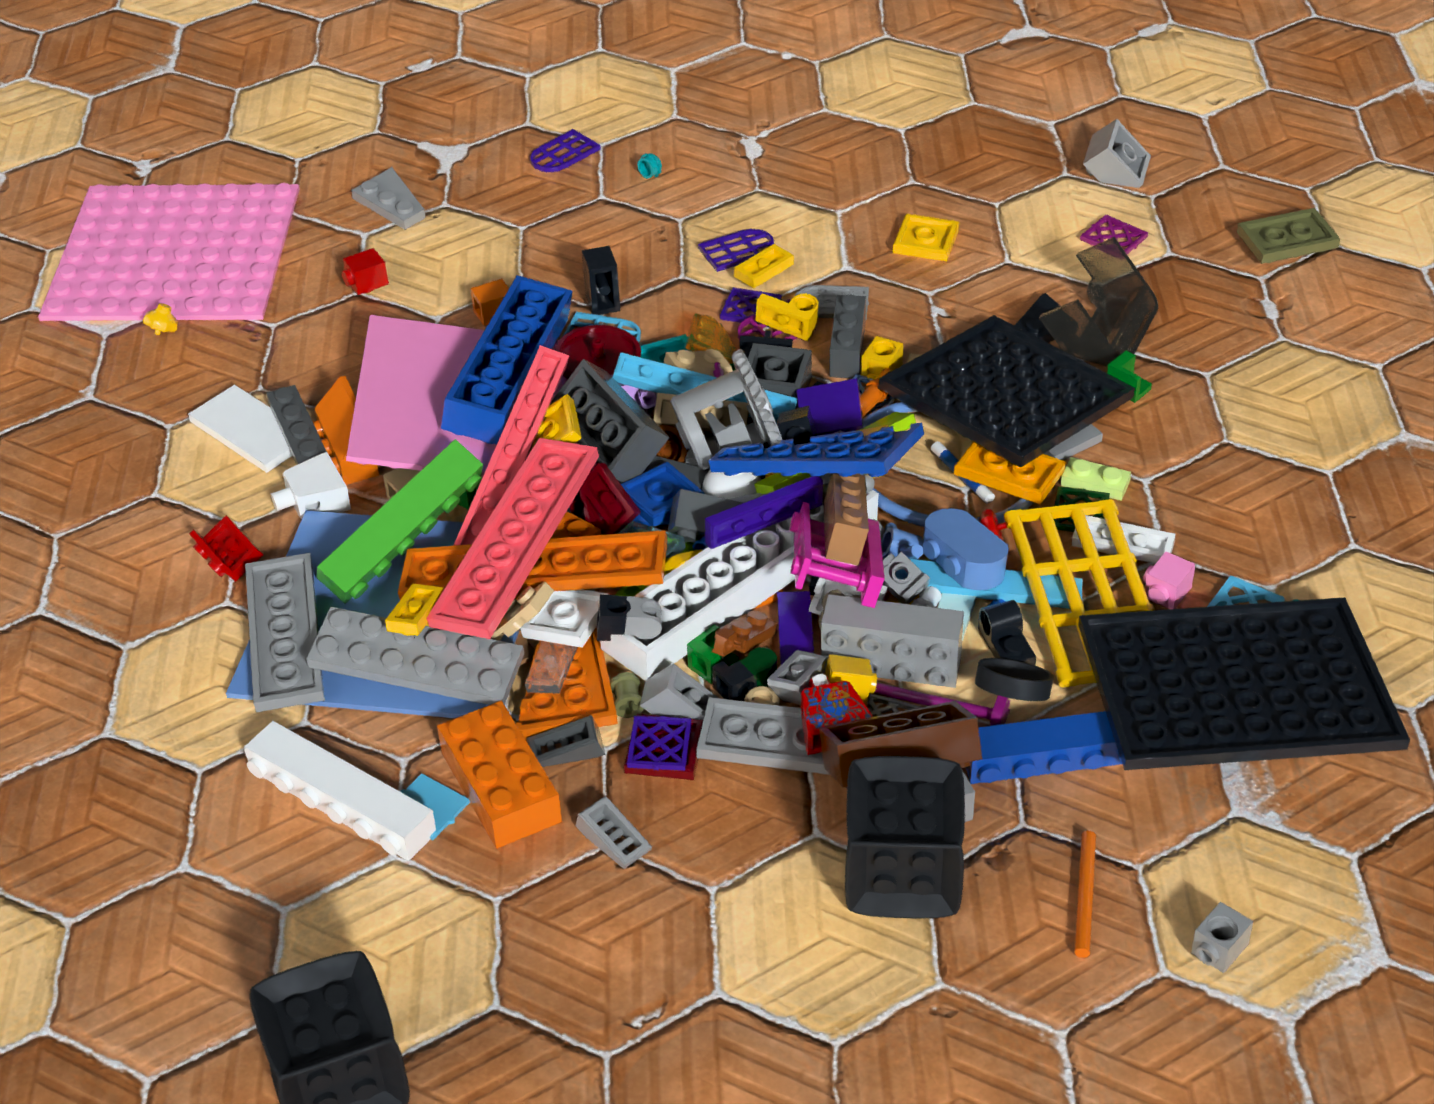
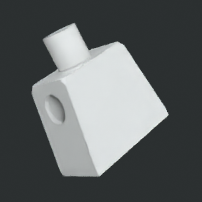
(313, 487)

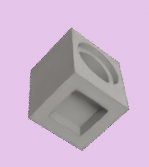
(1221, 937)

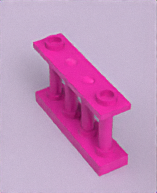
(810, 536)

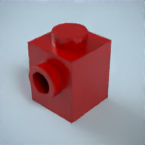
(365, 271)

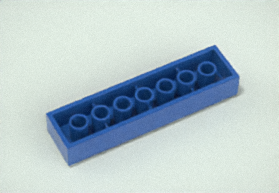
(498, 365)

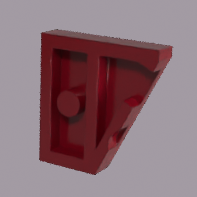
(606, 501)

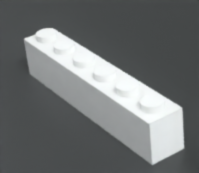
(340, 790)

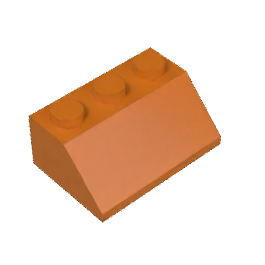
(334, 425)

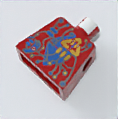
(828, 705)

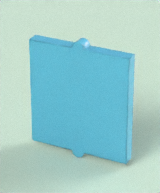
(441, 799)

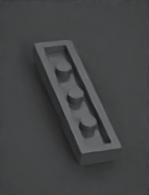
(295, 423)

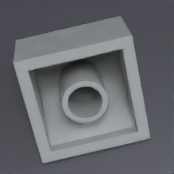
(1116, 157)

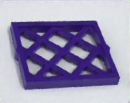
(751, 294)
(657, 763)

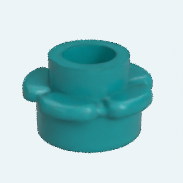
(649, 165)

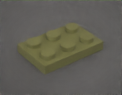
(1288, 235)

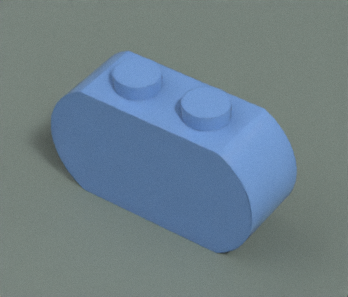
(965, 549)

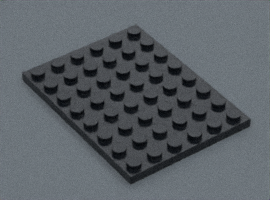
(1239, 684)

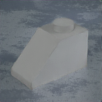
(675, 695)

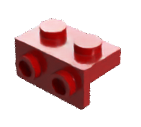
(227, 548)

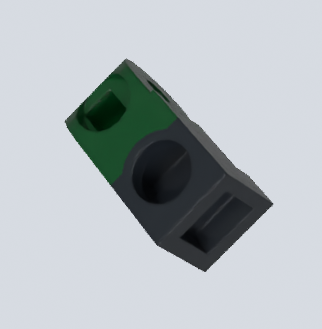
(737, 679)

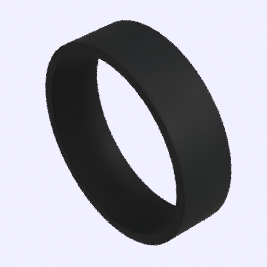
(1014, 679)

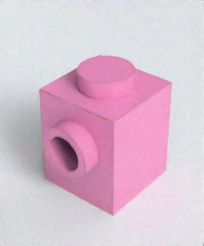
(1169, 580)

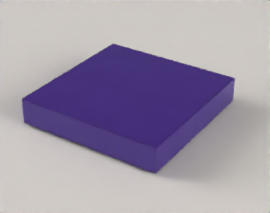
(833, 406)

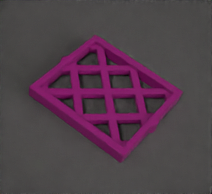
(1119, 225)

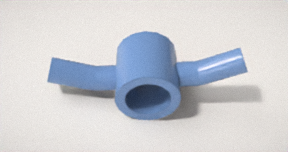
(897, 540)

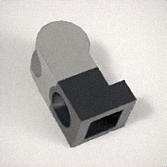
(628, 617)

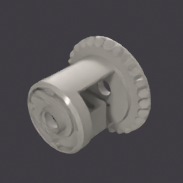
(714, 393)

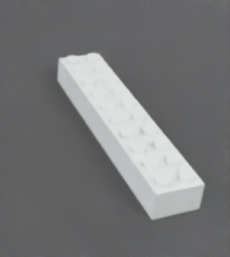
(715, 590)

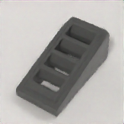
(587, 743)

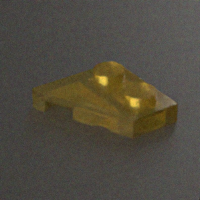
(709, 334)

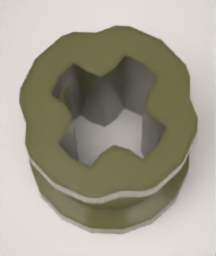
(627, 696)

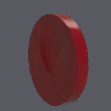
(597, 345)

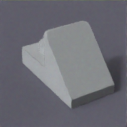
(795, 675)

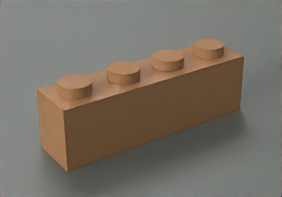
(845, 518)

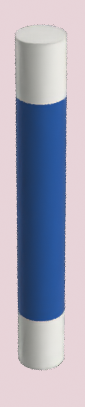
(950, 460)

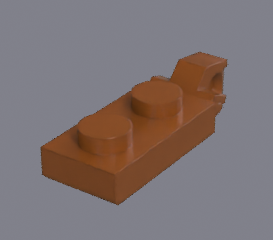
(744, 633)

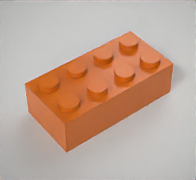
(499, 774)

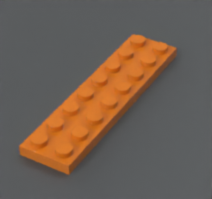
(563, 564)

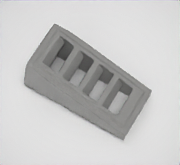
(606, 810)

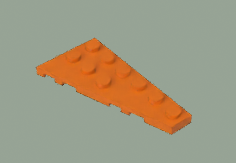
(582, 694)

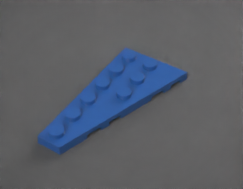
(830, 453)

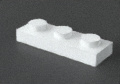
(1143, 542)

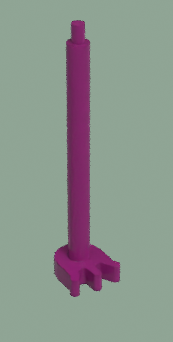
(997, 715)

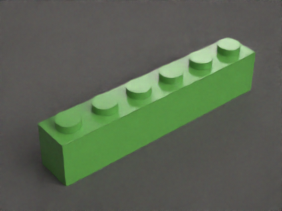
(399, 522)

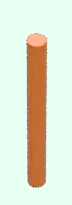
(1085, 894)

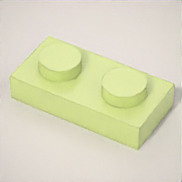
(1096, 477)

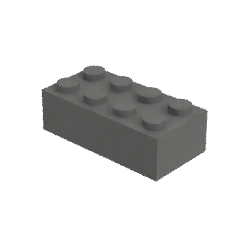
(612, 422)

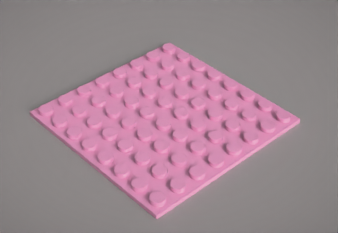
(178, 245)
(403, 393)

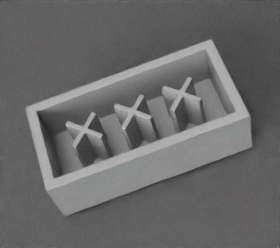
(897, 638)

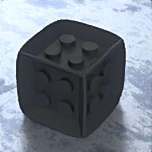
(905, 837)
(329, 1034)

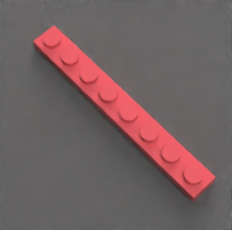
(515, 439)

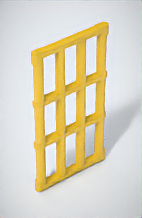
(1065, 567)

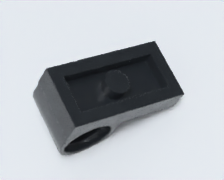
(1002, 631)

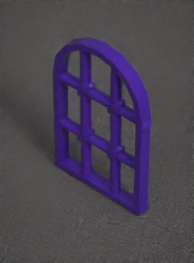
(563, 165)
(732, 255)

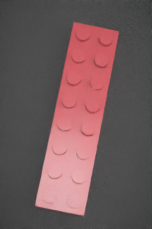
(513, 538)

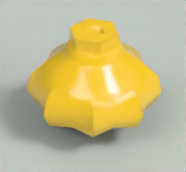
(161, 319)

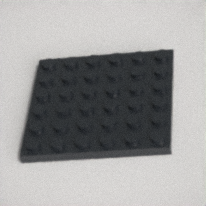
(1006, 390)

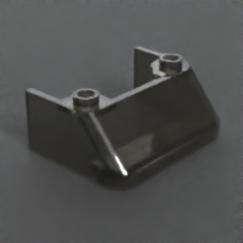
(1122, 303)

